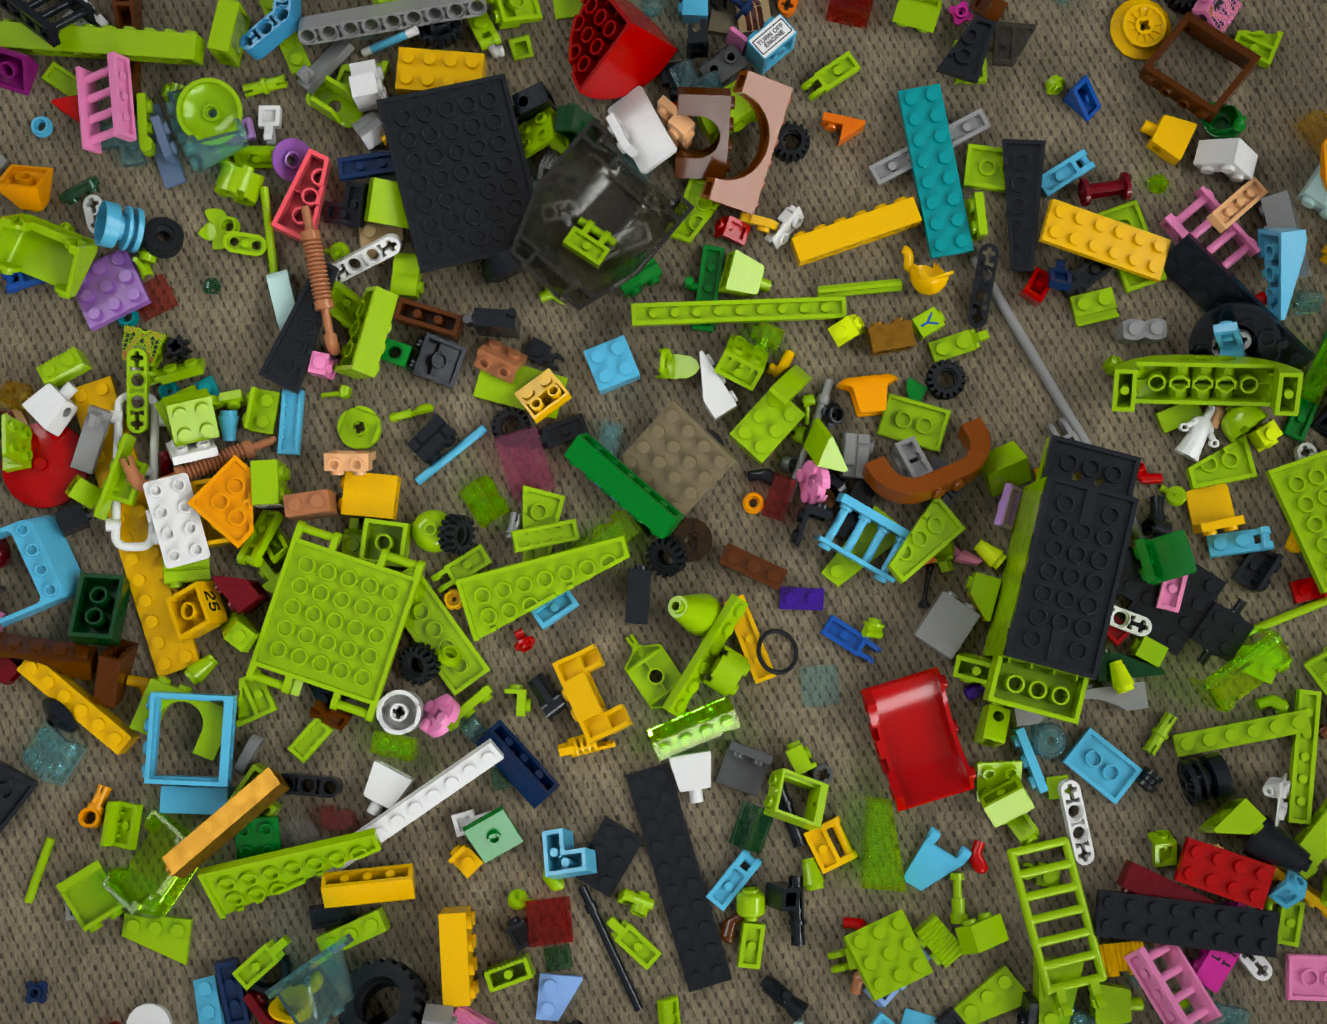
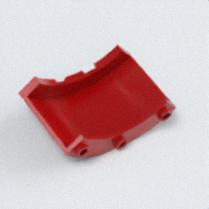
(917, 739)

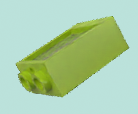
(226, 31)

